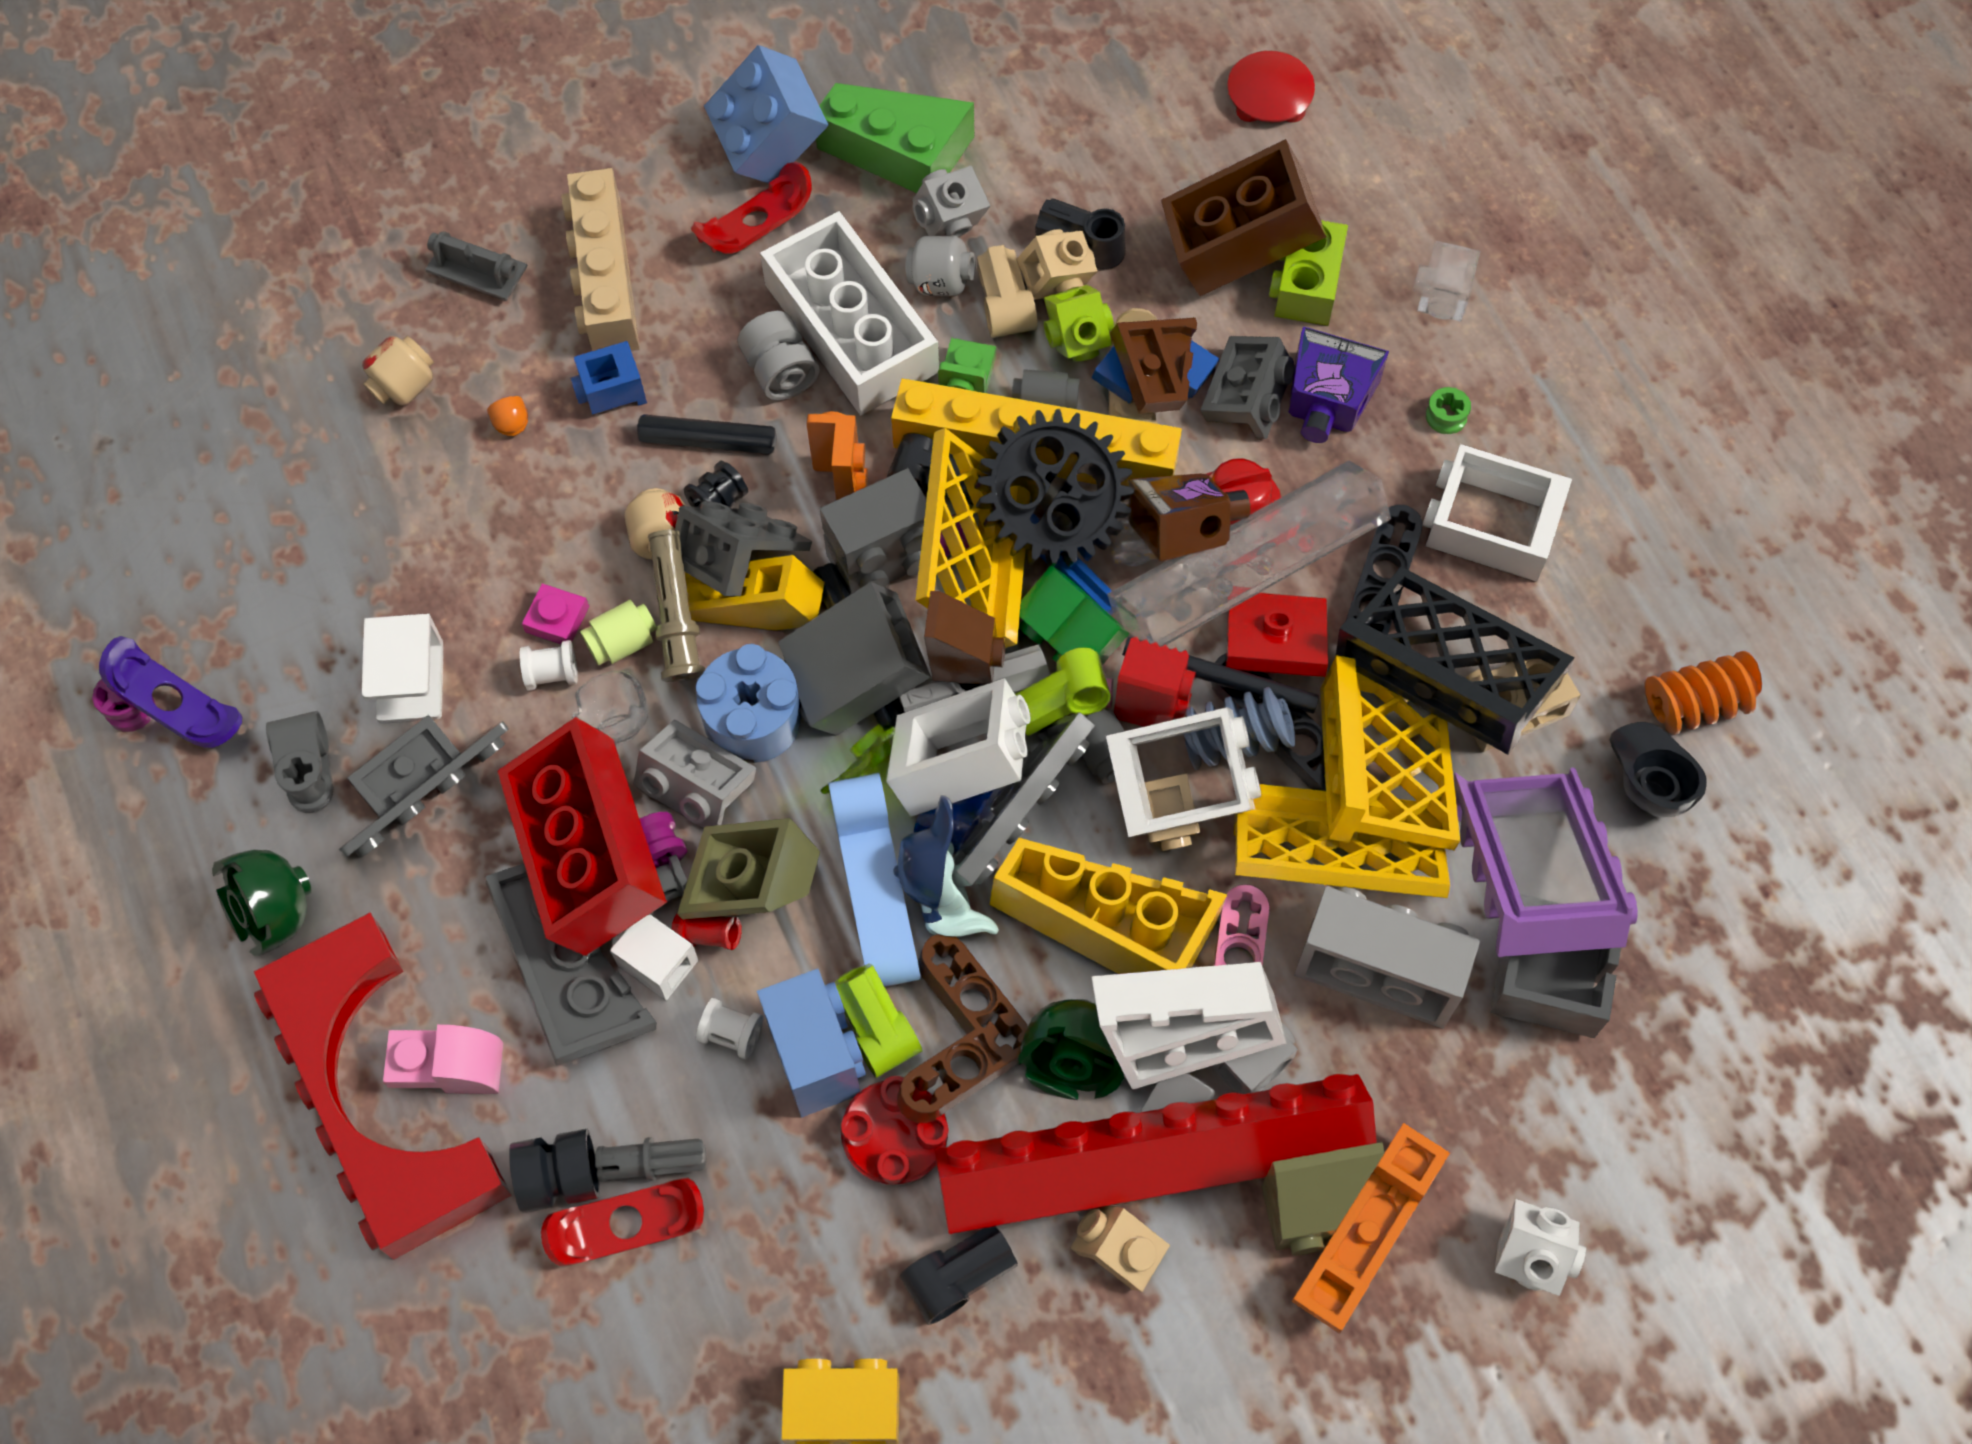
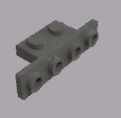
(407, 772)

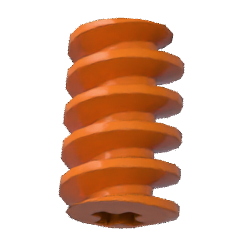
(1704, 691)

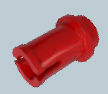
(709, 931)

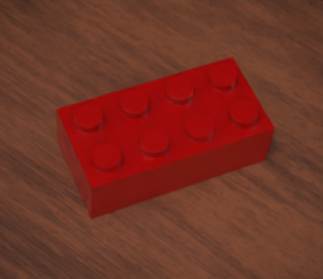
(580, 837)

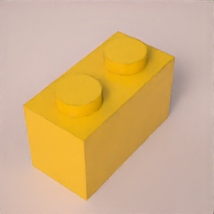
(840, 1404)

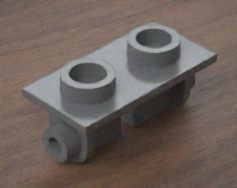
(474, 266)

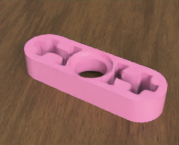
(1230, 920)

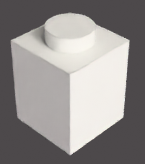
(654, 955)

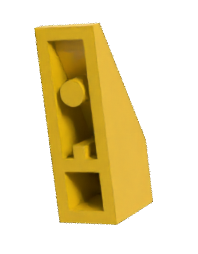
(774, 596)

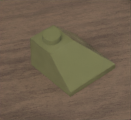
(749, 869)
(1313, 1194)

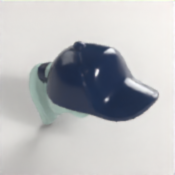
(926, 876)

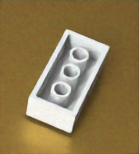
(849, 312)

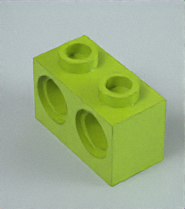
(1314, 271)

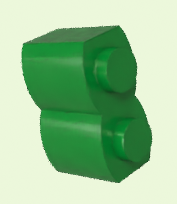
(1068, 617)

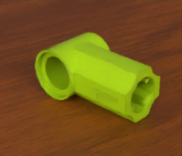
(1073, 688)
(880, 1030)

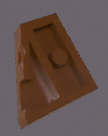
(1156, 361)

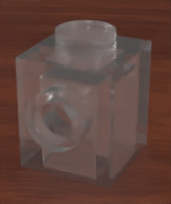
(1446, 281)

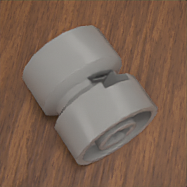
(778, 355)

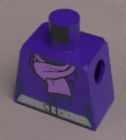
(1333, 382)

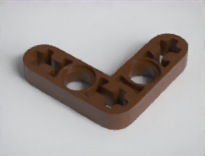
(977, 1044)

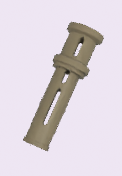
(676, 628)

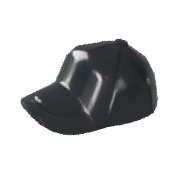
(1657, 770)

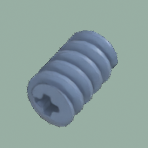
(1263, 723)

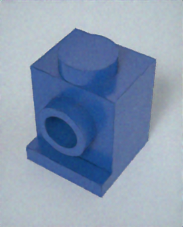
(608, 378)

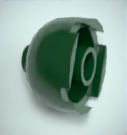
(262, 897)
(1069, 1051)

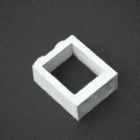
(1507, 479)
(922, 777)
(1132, 784)

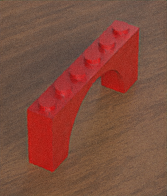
(401, 1192)

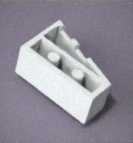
(1186, 1018)

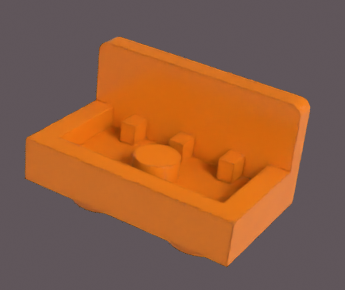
(837, 450)

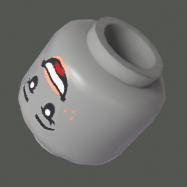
(940, 265)

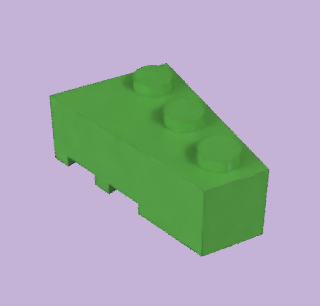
(895, 132)

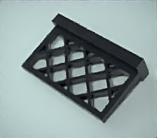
(1433, 681)

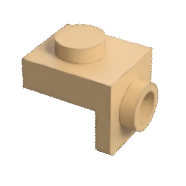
(1166, 798)
(1120, 1245)

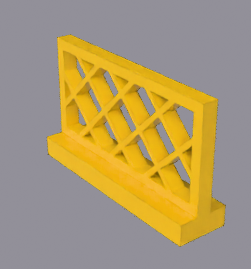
(997, 576)
(1351, 750)
(1302, 820)

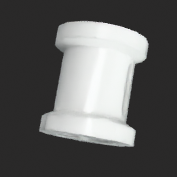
(548, 665)
(729, 1028)

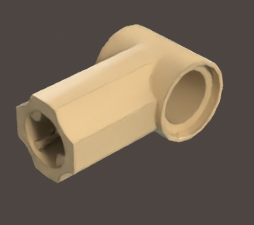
(1006, 302)

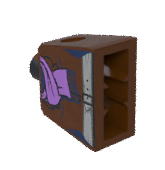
(1184, 513)

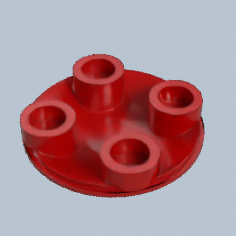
(1271, 87)
(886, 1143)

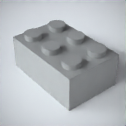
(1387, 956)

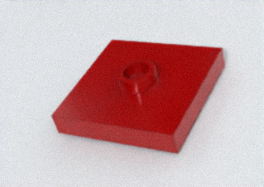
(1278, 635)

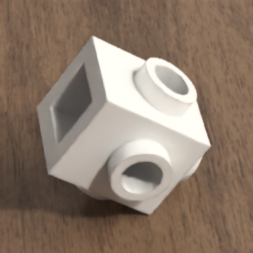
(1539, 1248)

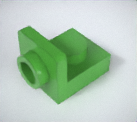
(967, 365)

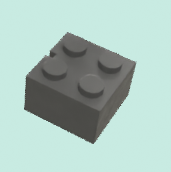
(876, 531)
(1558, 989)

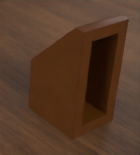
(961, 641)

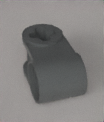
(301, 760)

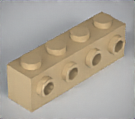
(601, 258)

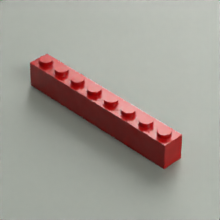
(1149, 1152)

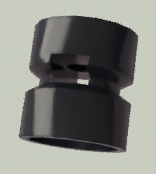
(554, 1170)

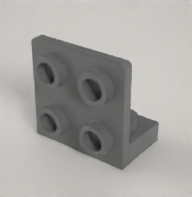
(720, 542)

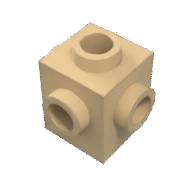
(1056, 263)

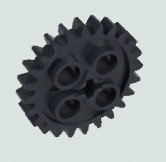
(1016, 464)

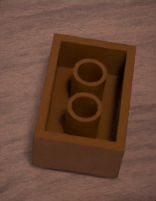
(1242, 218)

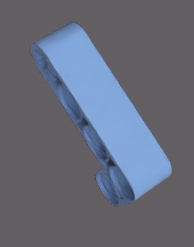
(872, 886)

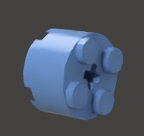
(743, 680)

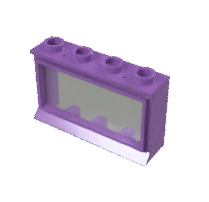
(1544, 864)

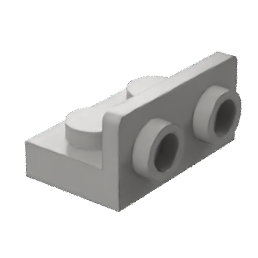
(691, 774)

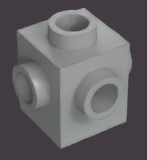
(950, 202)

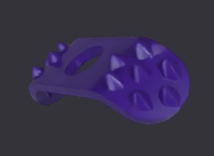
(135, 676)

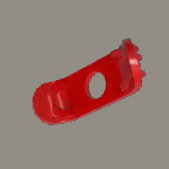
(780, 201)
(585, 1230)

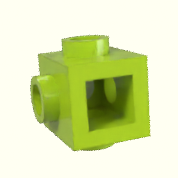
(1078, 323)

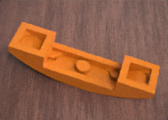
(1370, 1228)

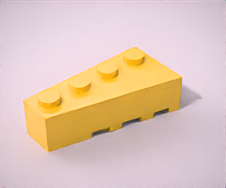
(1105, 910)

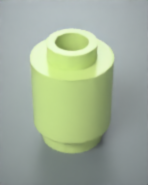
(619, 632)

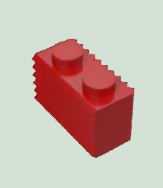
(1153, 684)

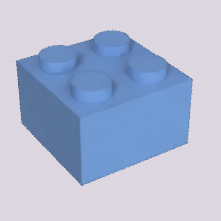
(765, 114)
(809, 1039)

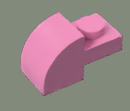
(445, 1058)

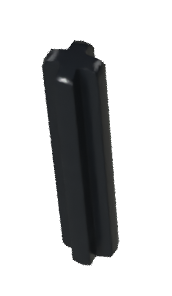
(706, 434)

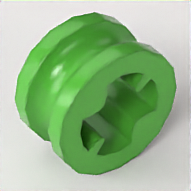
(1438, 417)

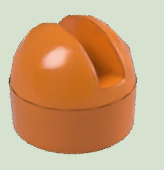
(508, 415)

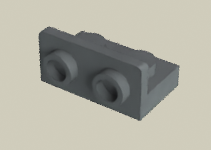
(1249, 383)

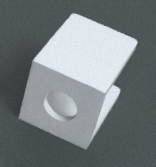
(403, 667)

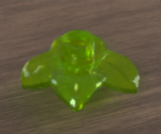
(868, 751)

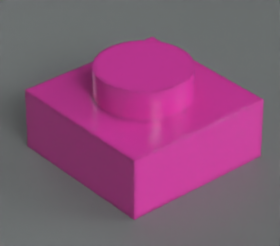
(555, 614)

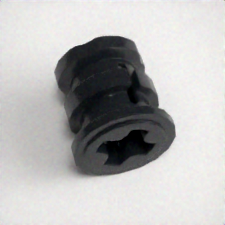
(717, 487)

